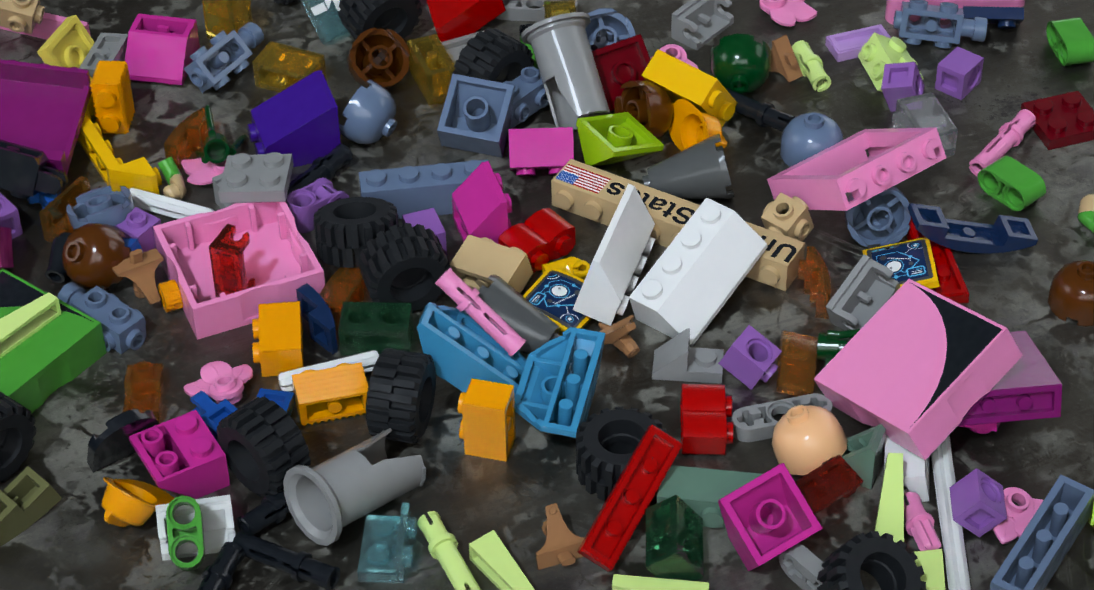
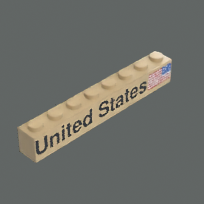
(598, 193)

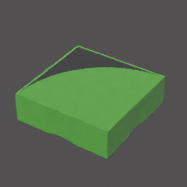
(50, 355)

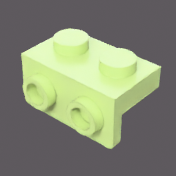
(882, 51)

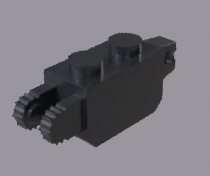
(26, 171)

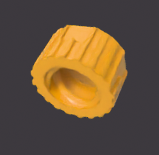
(170, 295)

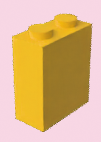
(692, 84)

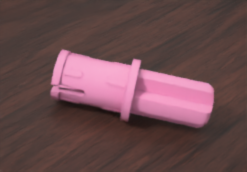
(920, 523)

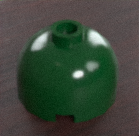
(741, 62)

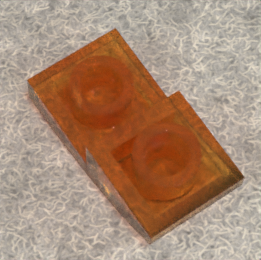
(187, 137)
(816, 280)
(343, 286)
(796, 364)
(144, 388)

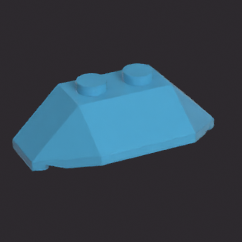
(465, 350)
(560, 382)

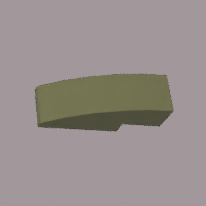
(24, 503)

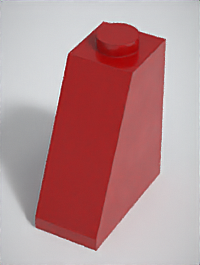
(462, 17)

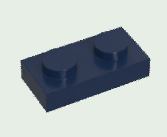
(1003, 16)

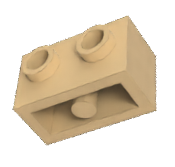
(483, 257)

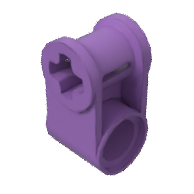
(307, 201)

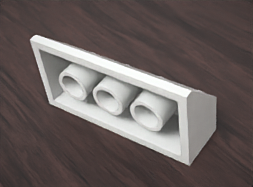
(617, 260)
(697, 272)

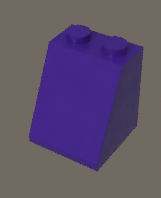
(297, 121)

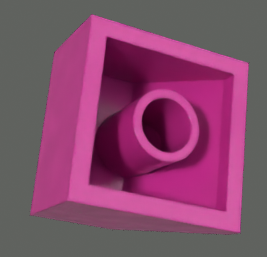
(540, 149)
(767, 517)

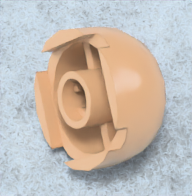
(807, 438)

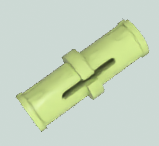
(811, 66)

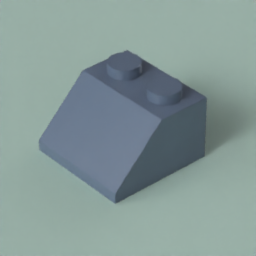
(476, 115)

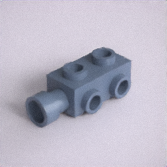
(930, 29)
(226, 55)
(528, 95)
(121, 325)

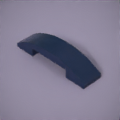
(1005, 235)

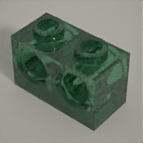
(375, 327)
(674, 540)

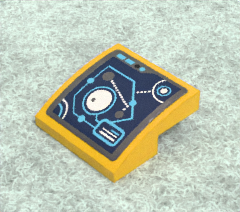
(908, 261)
(556, 296)

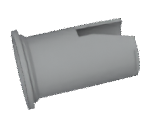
(567, 67)
(348, 487)

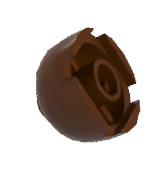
(378, 57)
(647, 104)
(92, 253)
(1073, 293)

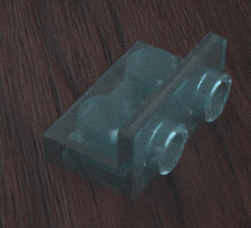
(386, 547)

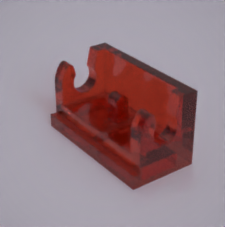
(228, 262)
(829, 483)

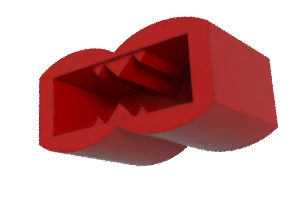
(542, 236)
(704, 419)

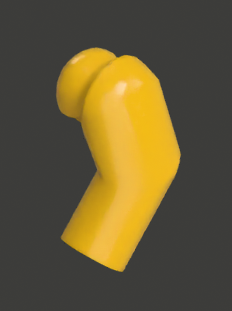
(571, 265)

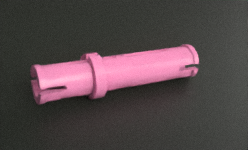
(1009, 136)
(464, 296)

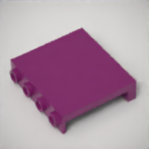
(43, 108)
(1024, 393)

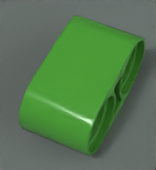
(1070, 41)
(1011, 183)
(181, 533)

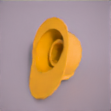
(693, 126)
(131, 501)

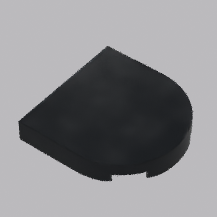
(114, 441)

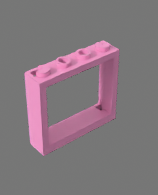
(845, 168)

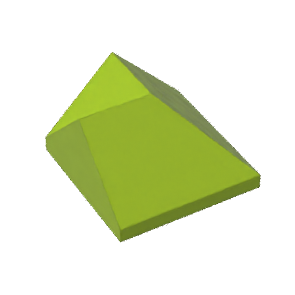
(614, 139)

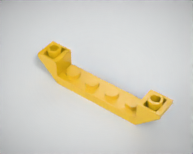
(113, 170)

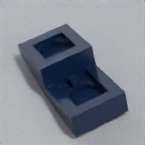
(319, 316)

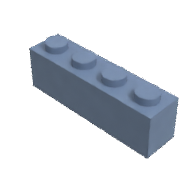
(417, 186)
(1046, 538)

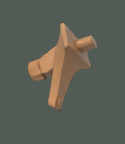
(784, 59)
(141, 270)
(618, 335)
(560, 542)

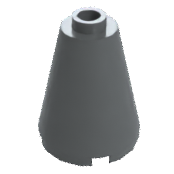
(693, 173)
(519, 314)

